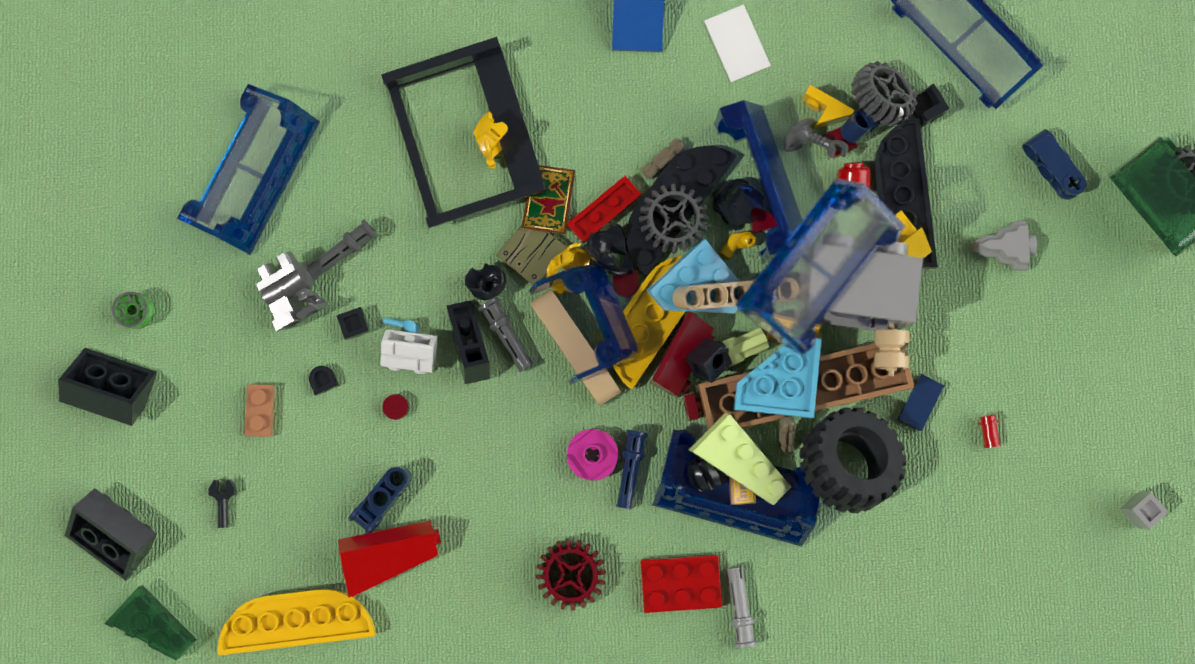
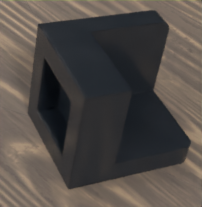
(930, 105)

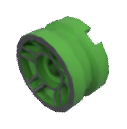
(124, 304)

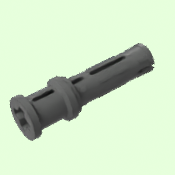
(351, 242)
(500, 323)

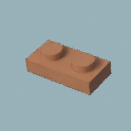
(259, 410)

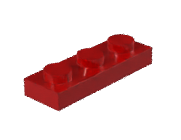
(604, 209)

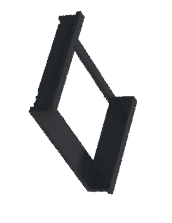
(504, 108)

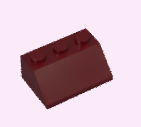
(674, 367)

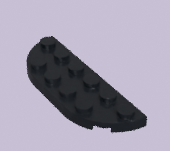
(694, 168)
(902, 180)

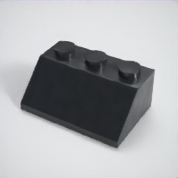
(106, 386)
(109, 533)

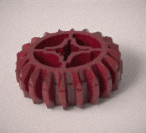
(553, 589)

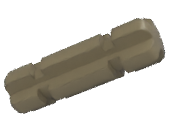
(662, 158)
(787, 434)

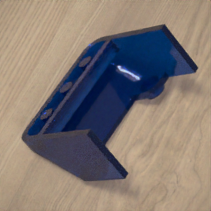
(619, 340)

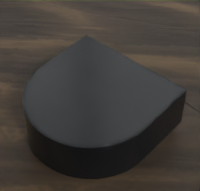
(322, 379)

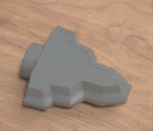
(1009, 245)

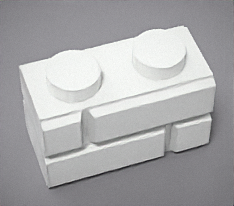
(408, 351)

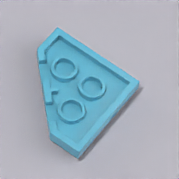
(697, 266)
(781, 384)

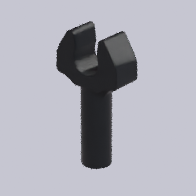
(222, 500)

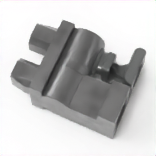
(281, 288)

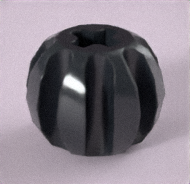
(703, 475)

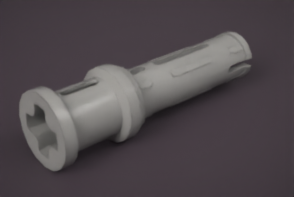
(742, 620)

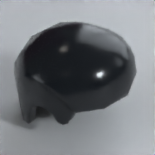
(486, 282)

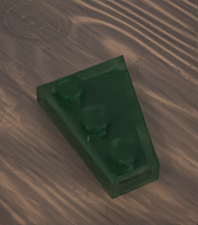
(152, 623)

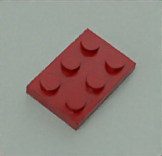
(681, 583)

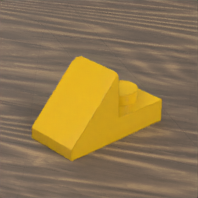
(832, 109)
(915, 239)

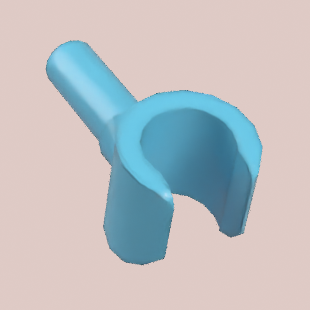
(409, 326)

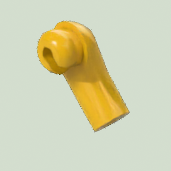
(737, 241)

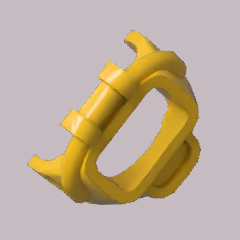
(488, 137)
(567, 259)

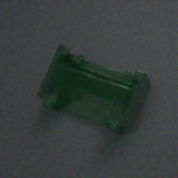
(1161, 192)

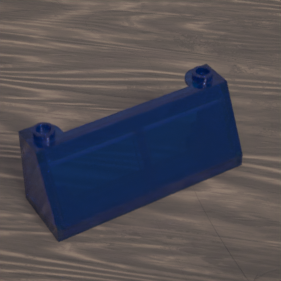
(749, 122)
(787, 520)

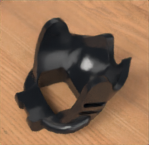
(739, 205)
(608, 242)

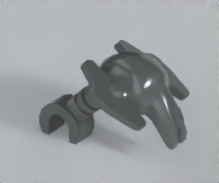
(802, 132)

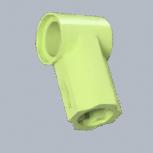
(746, 345)

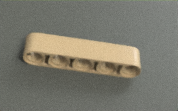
(701, 294)
(574, 346)

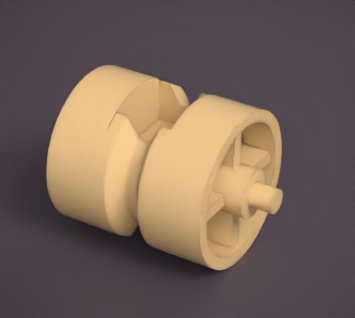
(891, 349)

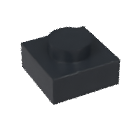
(353, 323)

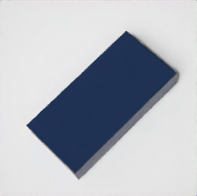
(920, 402)

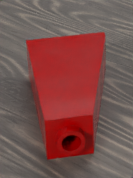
(385, 554)

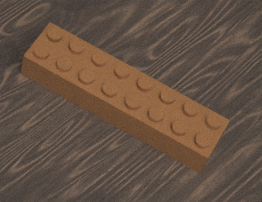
(841, 380)

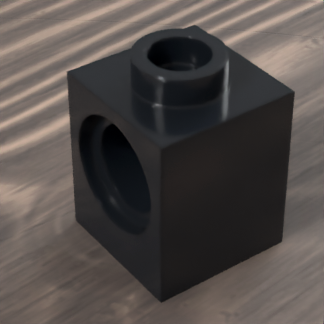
(709, 359)

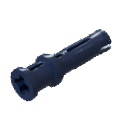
(633, 455)

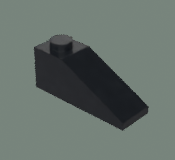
(468, 342)

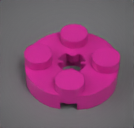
(596, 440)

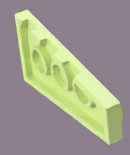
(737, 456)

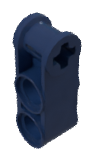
(1054, 164)
(369, 511)

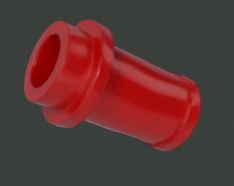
(990, 431)

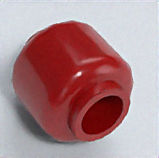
(854, 172)

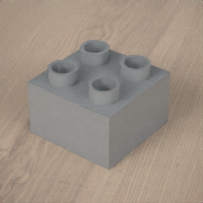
(880, 292)

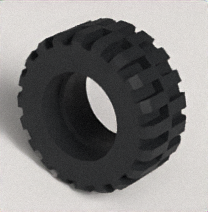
(875, 443)

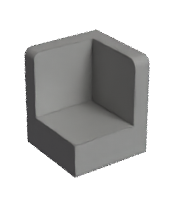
(1144, 510)

